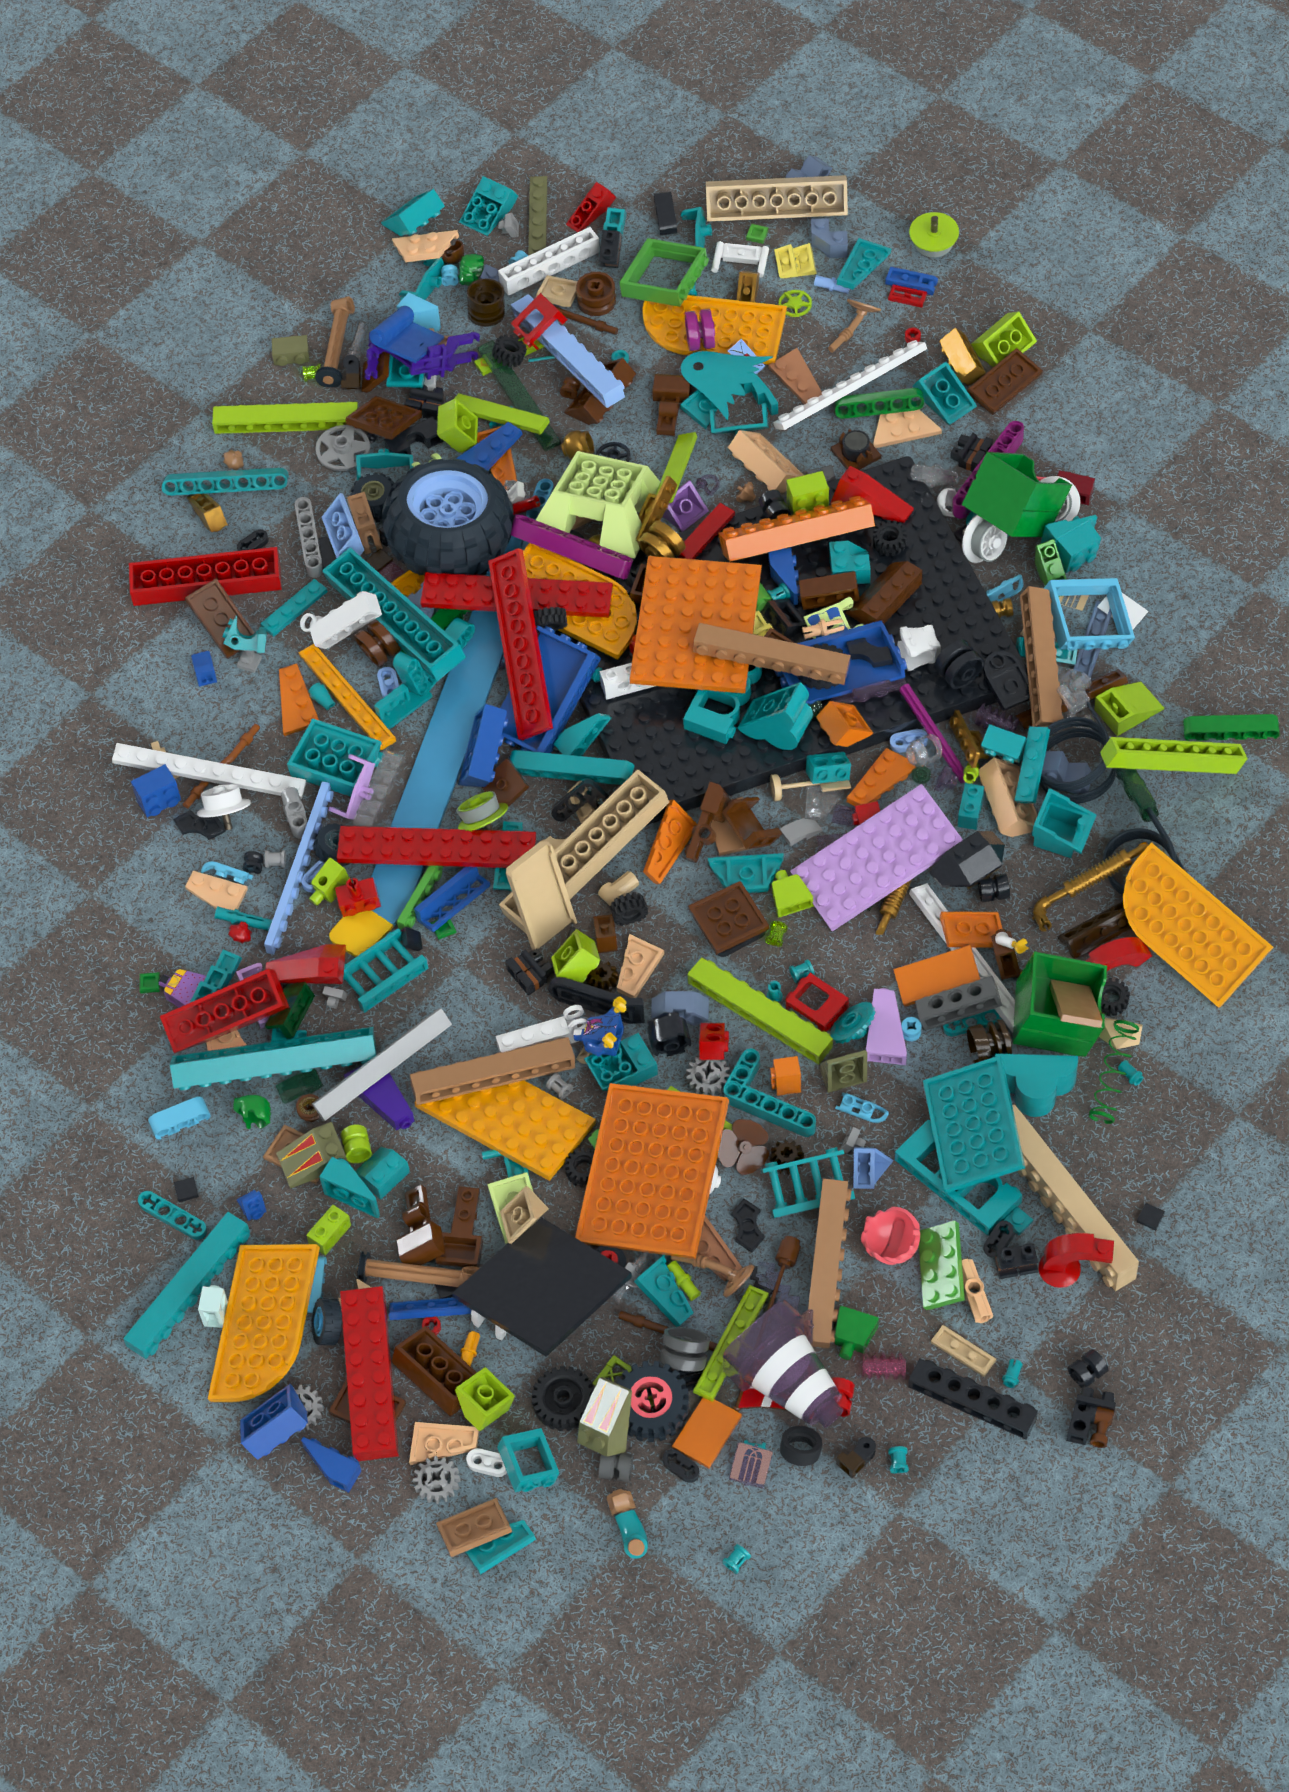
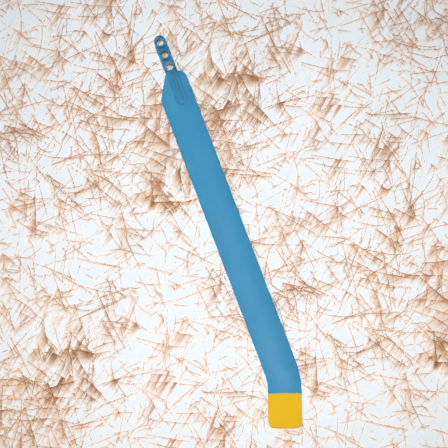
(436, 765)

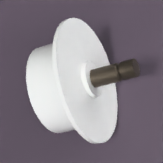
(222, 801)

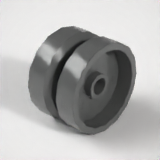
(684, 1349)

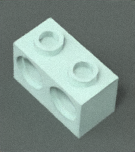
(213, 1306)

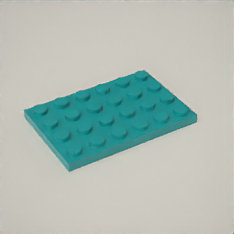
(973, 1124)

